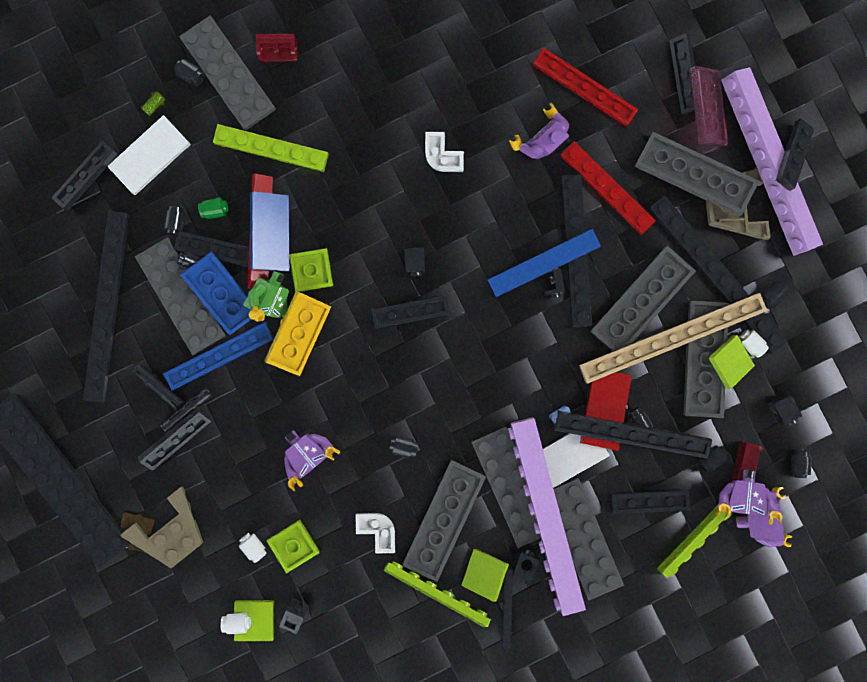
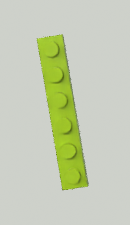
(270, 148)
(693, 540)
(444, 597)

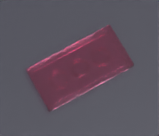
(708, 106)

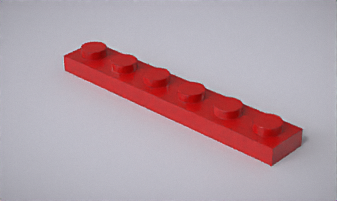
(607, 188)

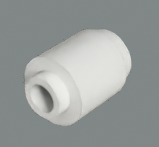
(753, 343)
(252, 547)
(235, 623)

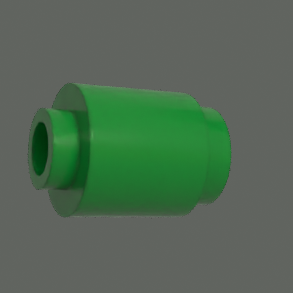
(213, 208)

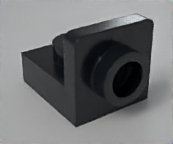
(557, 281)
(294, 616)

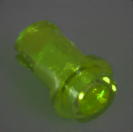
(153, 103)

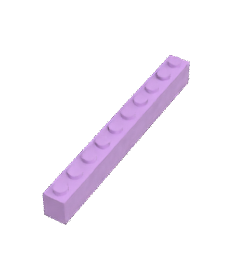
(768, 155)
(547, 516)

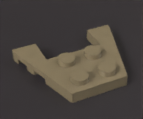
(727, 220)
(174, 539)

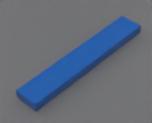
(544, 263)
(218, 356)

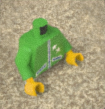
(267, 298)

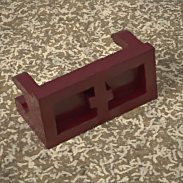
(276, 47)
(746, 459)

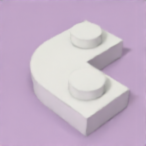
(438, 158)
(380, 526)

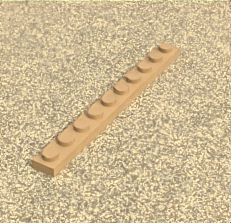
(673, 338)

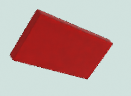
(608, 401)

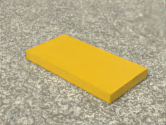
(297, 333)

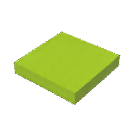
(311, 270)
(731, 361)
(293, 546)
(485, 575)
(261, 619)

